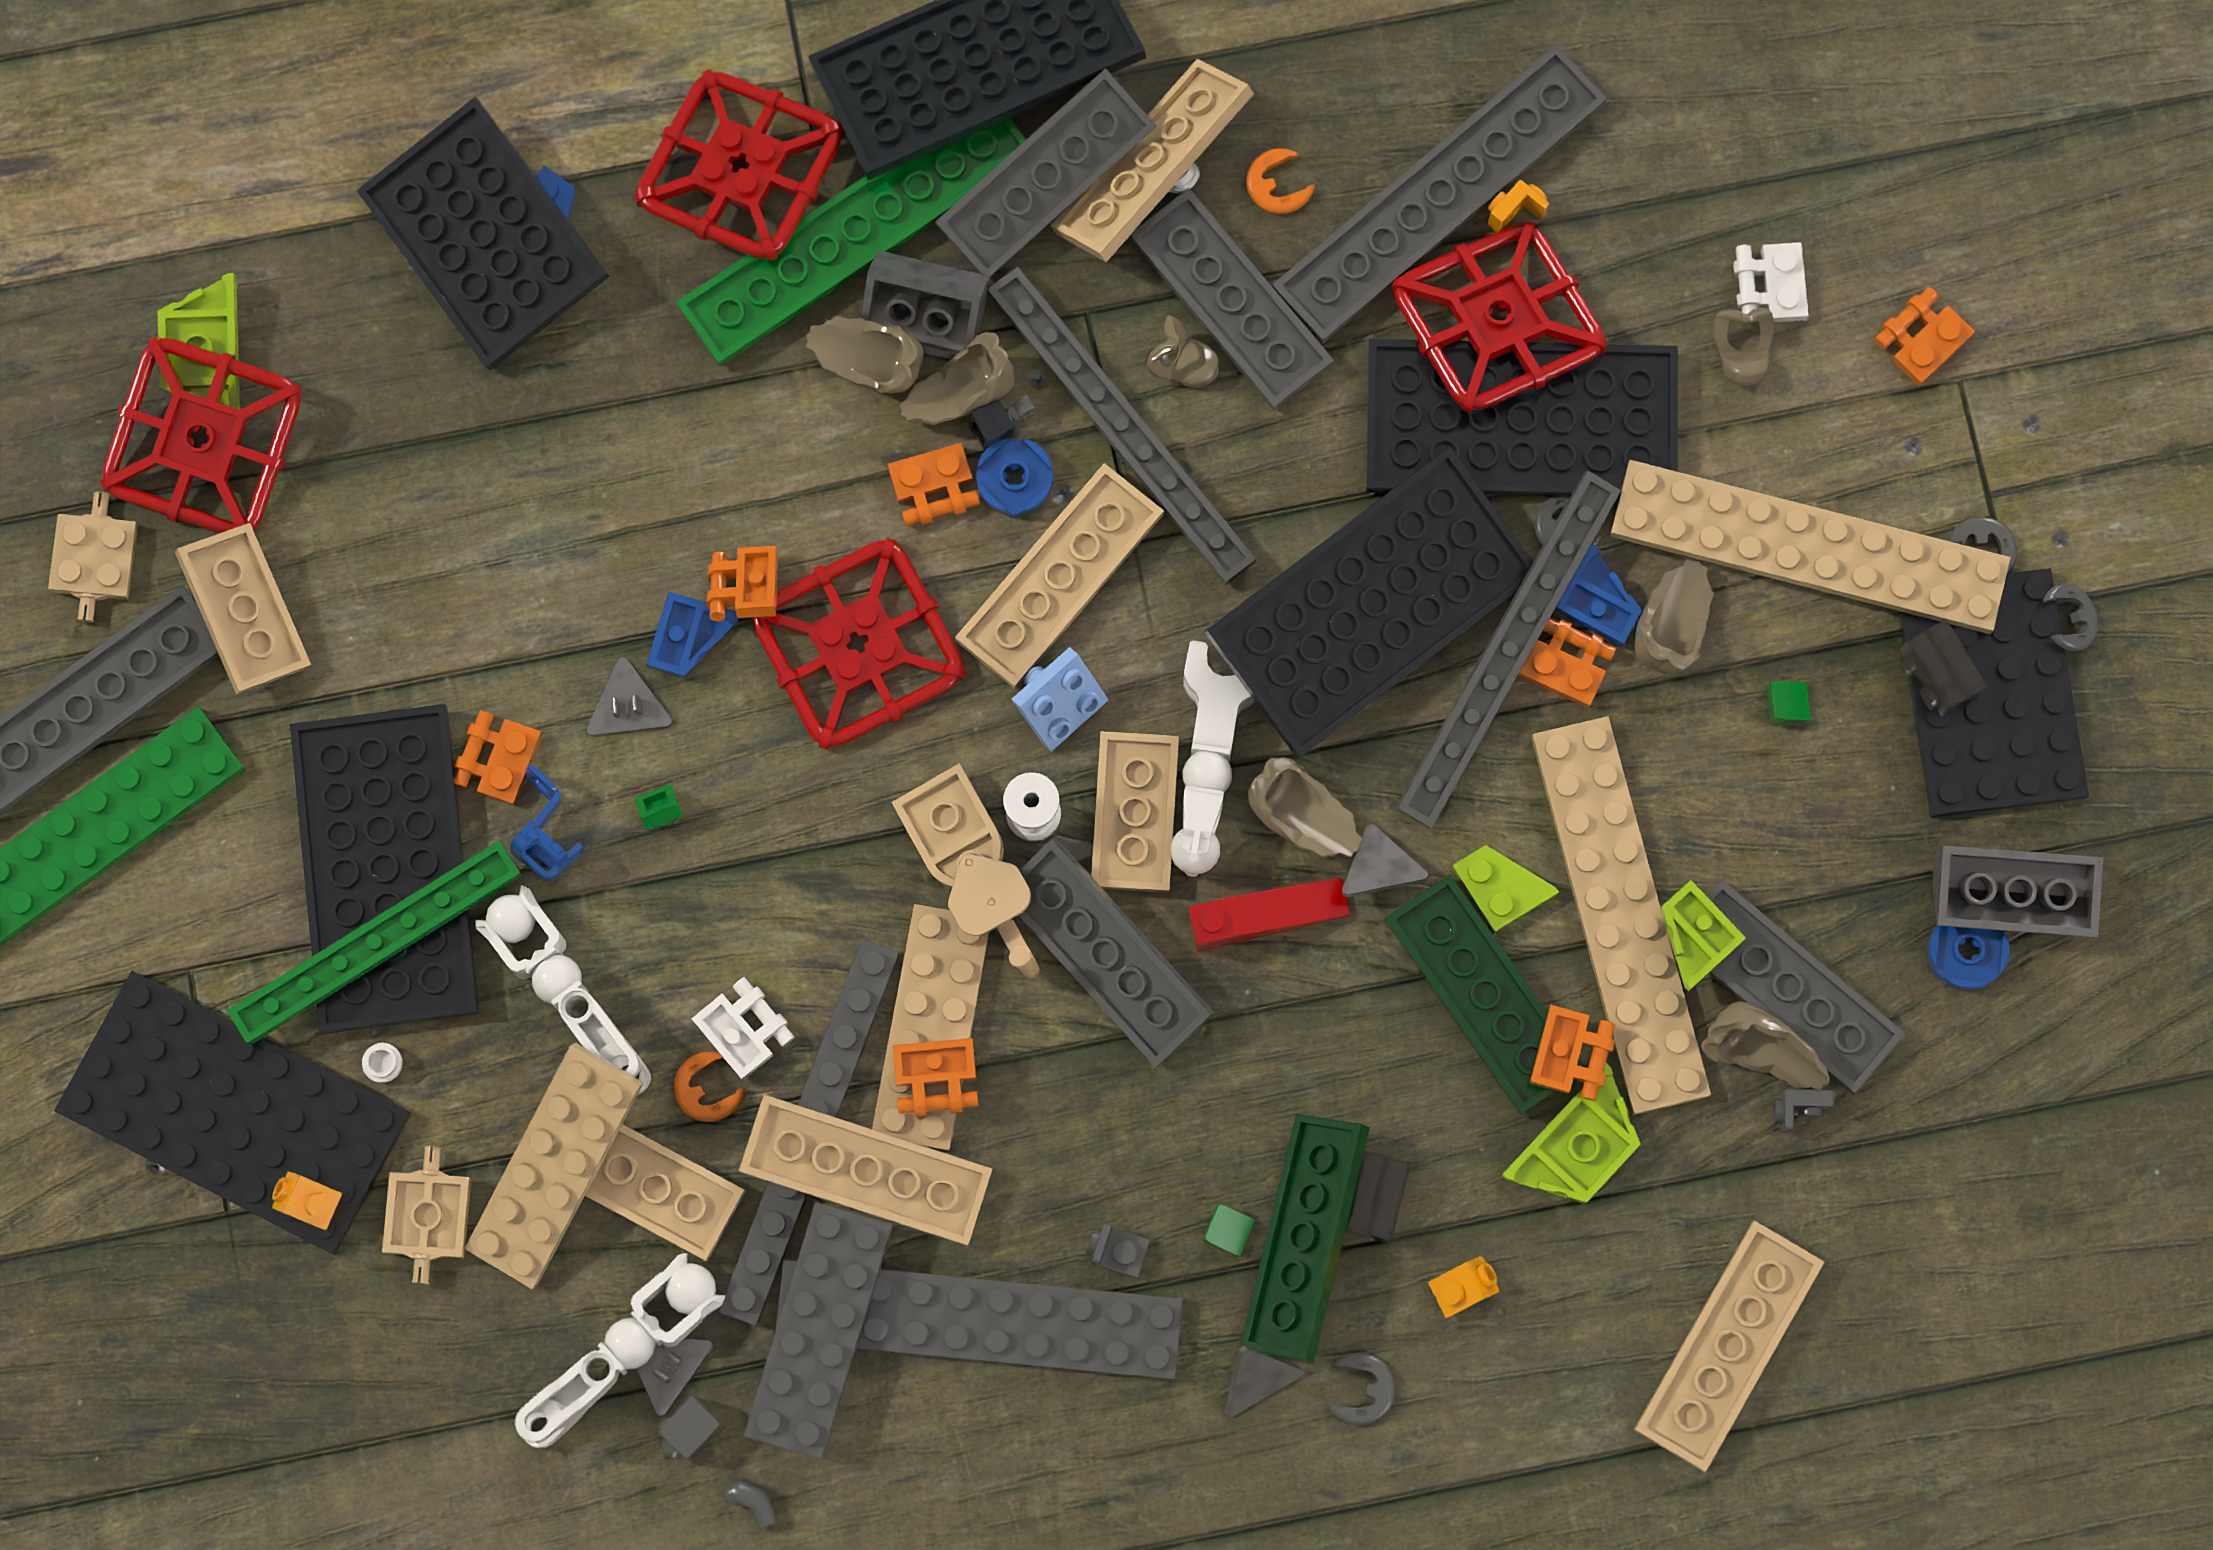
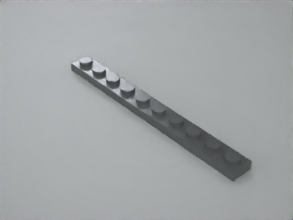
(1121, 426)
(1507, 649)
(822, 1093)

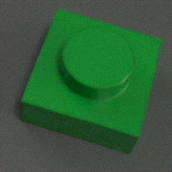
(658, 807)

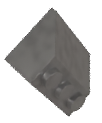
(928, 300)

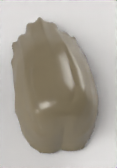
(867, 353)
(963, 384)
(1675, 620)
(1302, 810)
(1765, 1045)

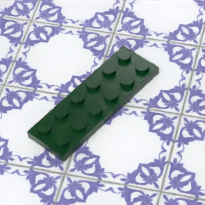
(1476, 986)
(1305, 1237)

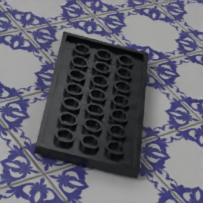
(964, 70)
(1535, 441)
(1371, 602)
(372, 832)
(229, 1112)

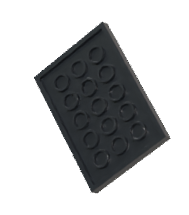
(482, 233)
(2020, 734)

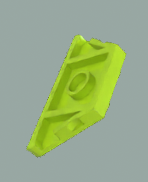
(207, 321)
(1579, 1146)

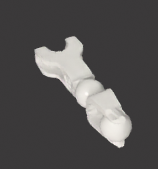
(1208, 769)
(557, 978)
(626, 1346)

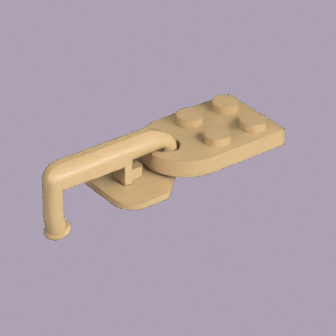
(967, 856)

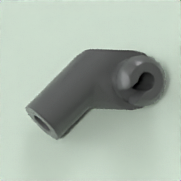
(753, 1497)

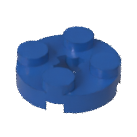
(1014, 499)
(1962, 973)

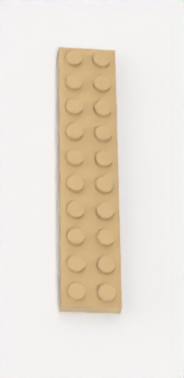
(1810, 547)
(1620, 915)

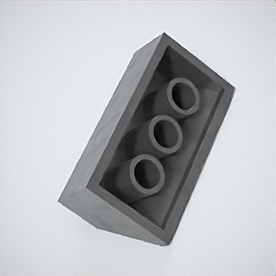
(2017, 891)

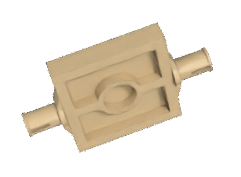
(93, 557)
(426, 1215)

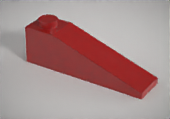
(1266, 913)

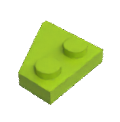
(1501, 887)
(1698, 933)

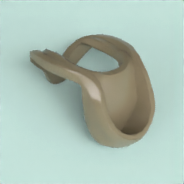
(1195, 362)
(1750, 365)

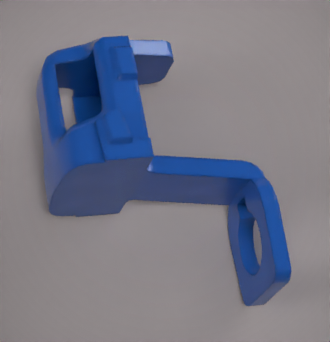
(534, 842)

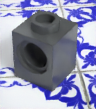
(689, 1430)

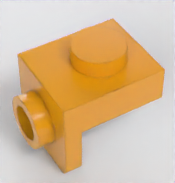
(1508, 205)
(305, 1200)
(1464, 1286)

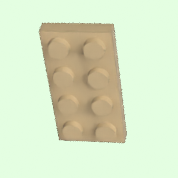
(243, 608)
(1135, 811)
(665, 1193)

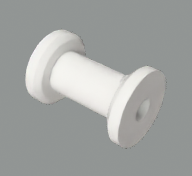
(1037, 792)

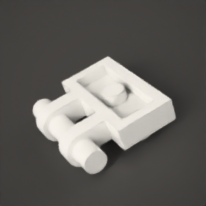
(1783, 281)
(734, 1037)

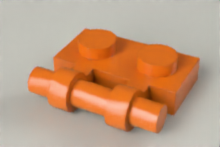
(1932, 345)
(930, 474)
(755, 583)
(1562, 672)
(506, 768)
(1560, 1050)
(935, 1063)

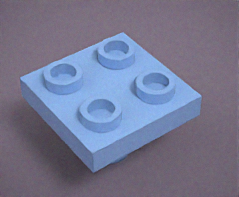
(1059, 698)

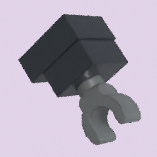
(994, 423)

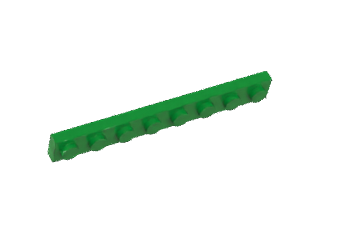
(374, 943)

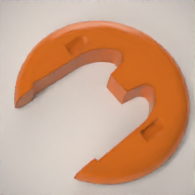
(1260, 188)
(689, 1098)

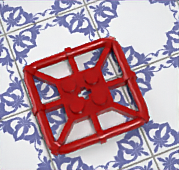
(734, 142)
(1493, 337)
(188, 414)
(882, 652)

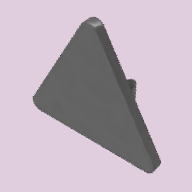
(627, 705)
(1380, 866)
(671, 1370)
(1257, 1377)

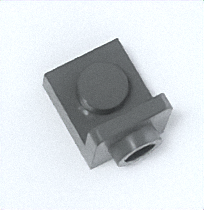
(1808, 1102)
(1118, 1250)

